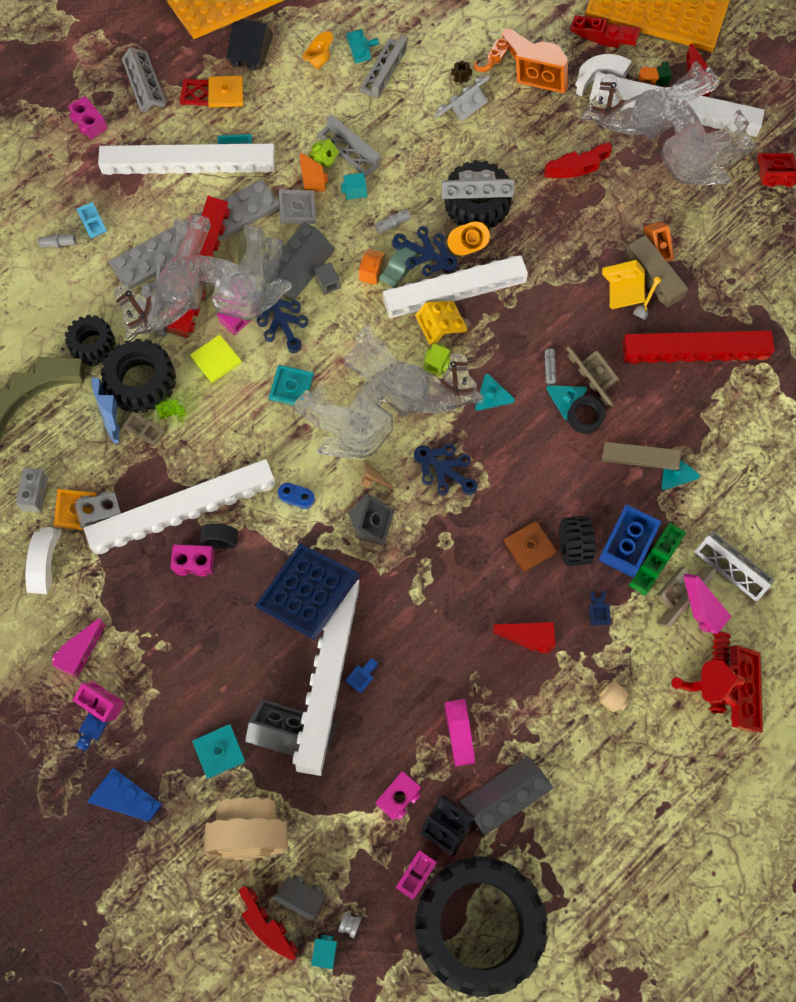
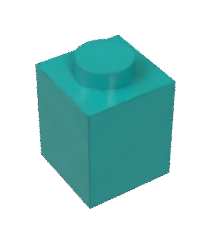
(354, 186)
(324, 952)

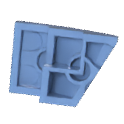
(108, 409)

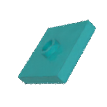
(290, 384)
(218, 751)

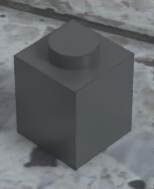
(327, 278)

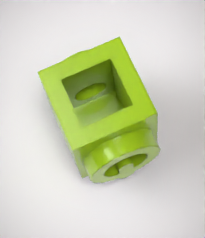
(437, 359)

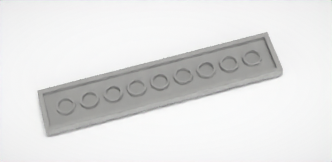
(142, 261)

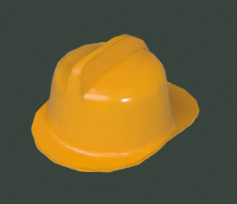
(318, 51)
(468, 238)

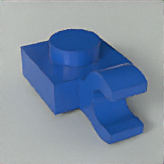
(361, 678)
(91, 729)

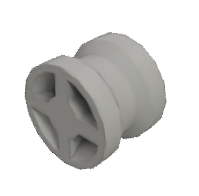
(349, 924)

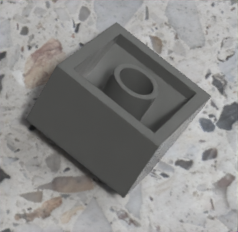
(300, 897)

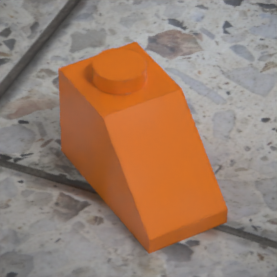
(312, 174)
(660, 237)
(371, 266)

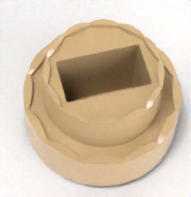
(246, 830)

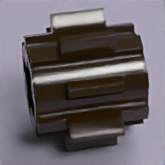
(461, 72)

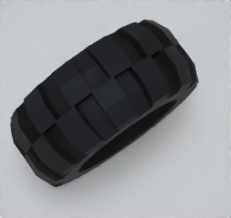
(531, 936)

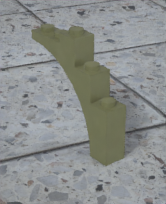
(46, 374)

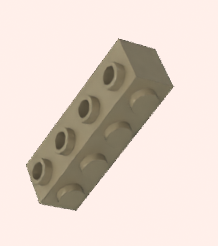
(671, 287)

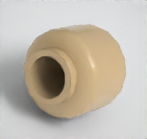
(613, 696)

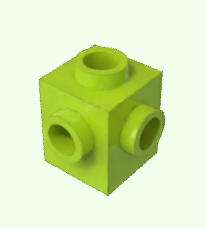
(324, 152)

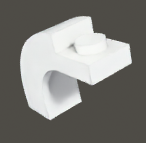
(601, 64)
(39, 560)

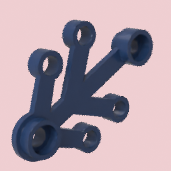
(427, 253)
(282, 319)
(443, 467)

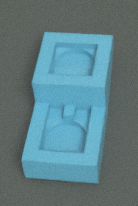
(91, 220)

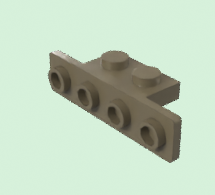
(598, 372)
(675, 594)

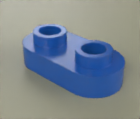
(295, 496)

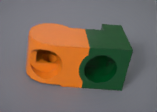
(655, 76)

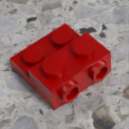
(777, 169)

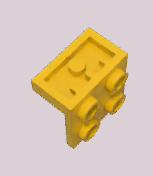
(626, 283)
(439, 319)

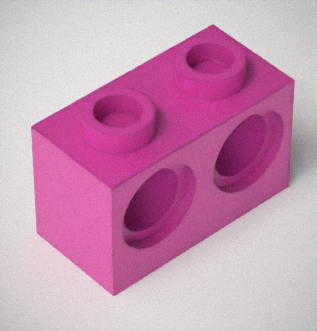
(87, 117)
(193, 555)
(98, 701)
(416, 875)

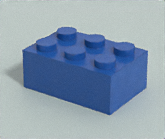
(629, 541)

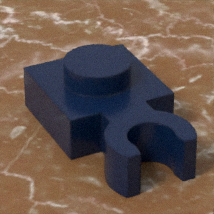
(599, 613)

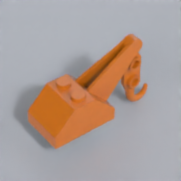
(537, 64)

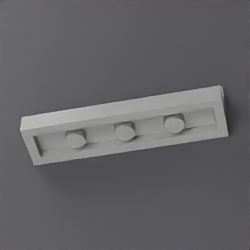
(385, 70)
(138, 79)
(354, 145)
(737, 559)

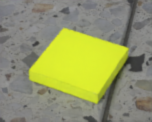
(215, 358)

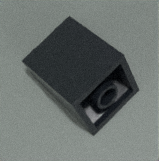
(249, 44)

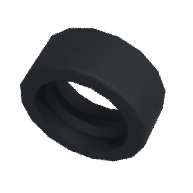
(592, 403)
(219, 536)

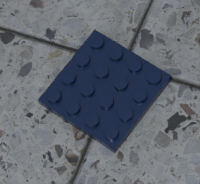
(307, 591)

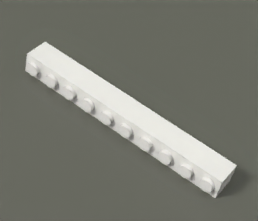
(710, 111)
(187, 158)
(179, 507)
(325, 687)

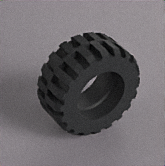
(487, 213)
(132, 355)

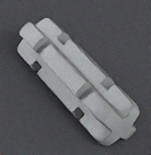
(550, 366)

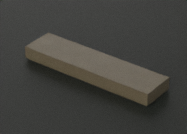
(641, 456)

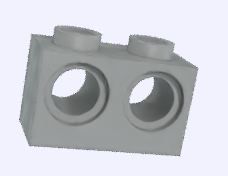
(32, 490)
(95, 503)

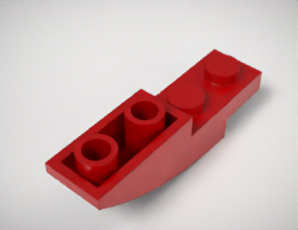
(602, 33)
(573, 165)
(269, 933)

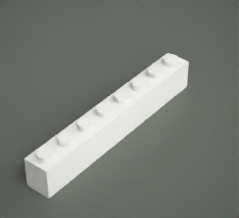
(455, 286)

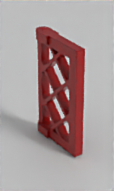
(186, 92)

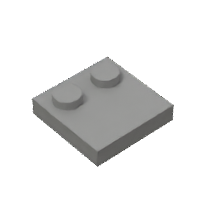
(297, 206)

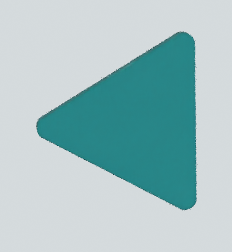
(493, 394)
(565, 396)
(674, 478)

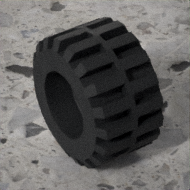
(89, 327)
(577, 541)

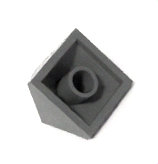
(371, 519)

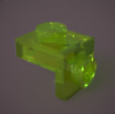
(170, 408)

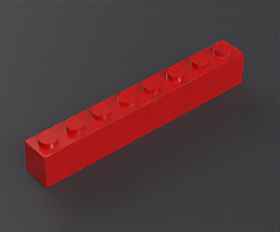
(217, 212)
(697, 346)

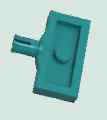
(360, 45)

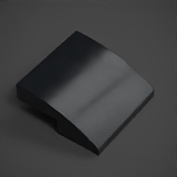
(447, 825)

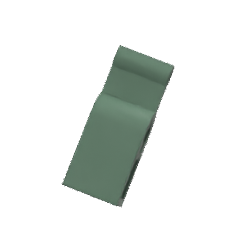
(397, 268)

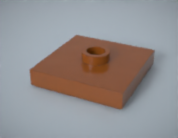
(530, 546)

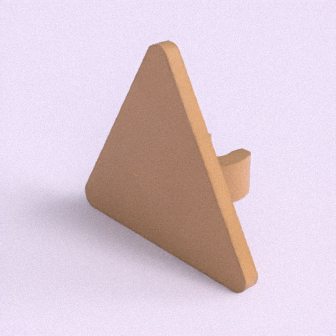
(372, 474)

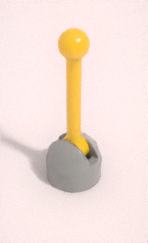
(642, 310)

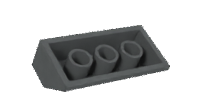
(301, 256)
(278, 728)
(506, 795)

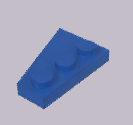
(125, 797)

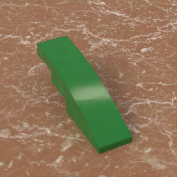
(657, 559)

